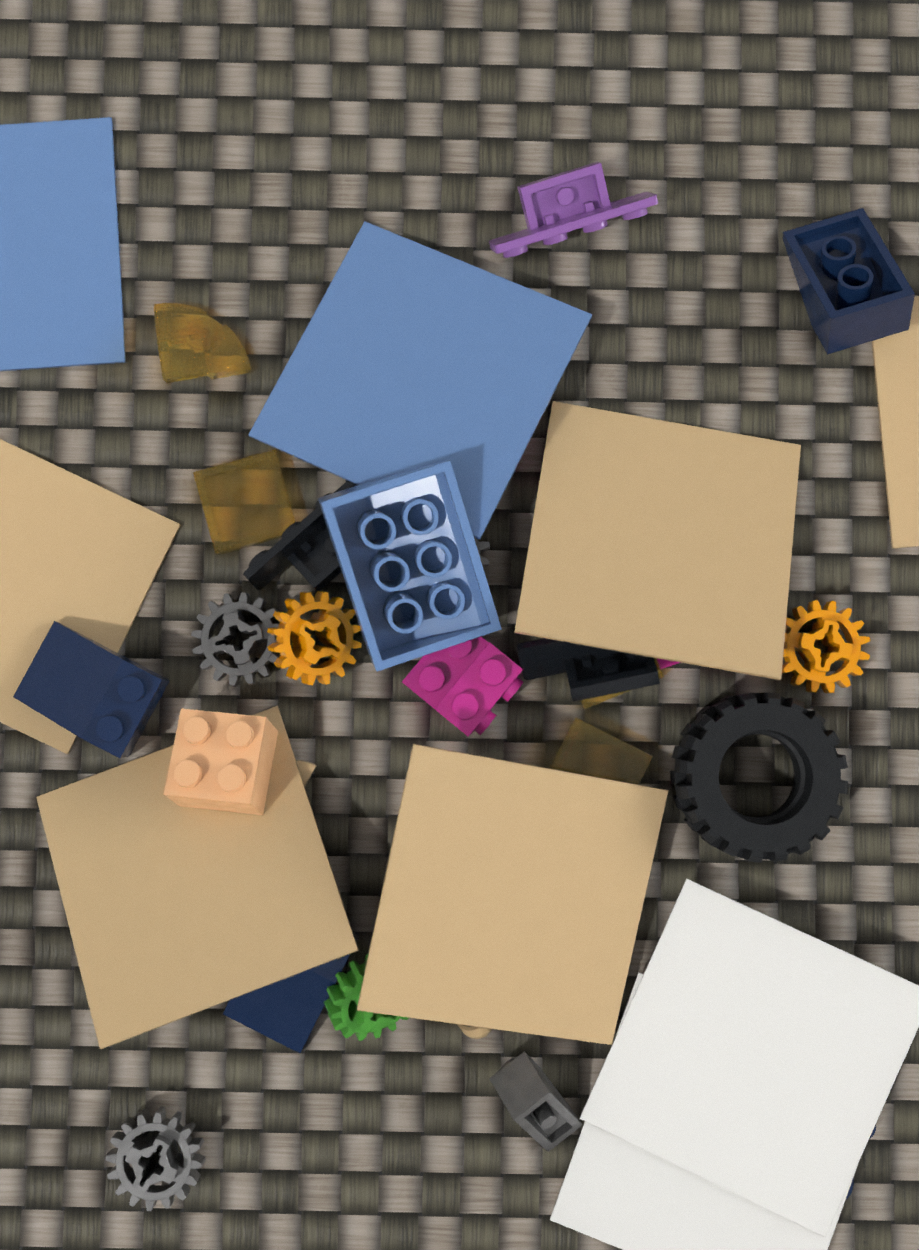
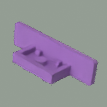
(566, 204)

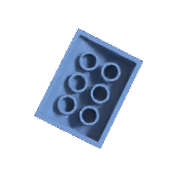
(410, 564)

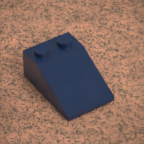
(848, 281)
(91, 690)
(288, 1007)

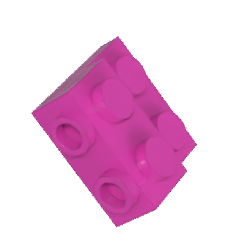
(465, 682)

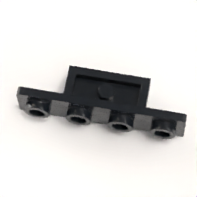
(303, 545)
(589, 669)

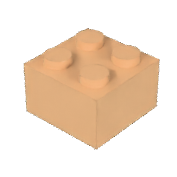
(221, 761)

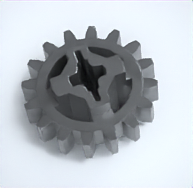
(234, 620)
(139, 1153)

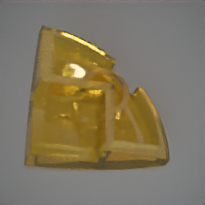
(196, 344)

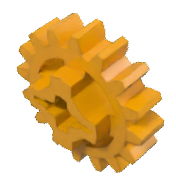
(827, 631)
(304, 649)

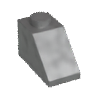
(534, 1101)

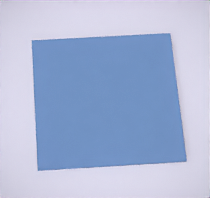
(59, 246)
(421, 368)

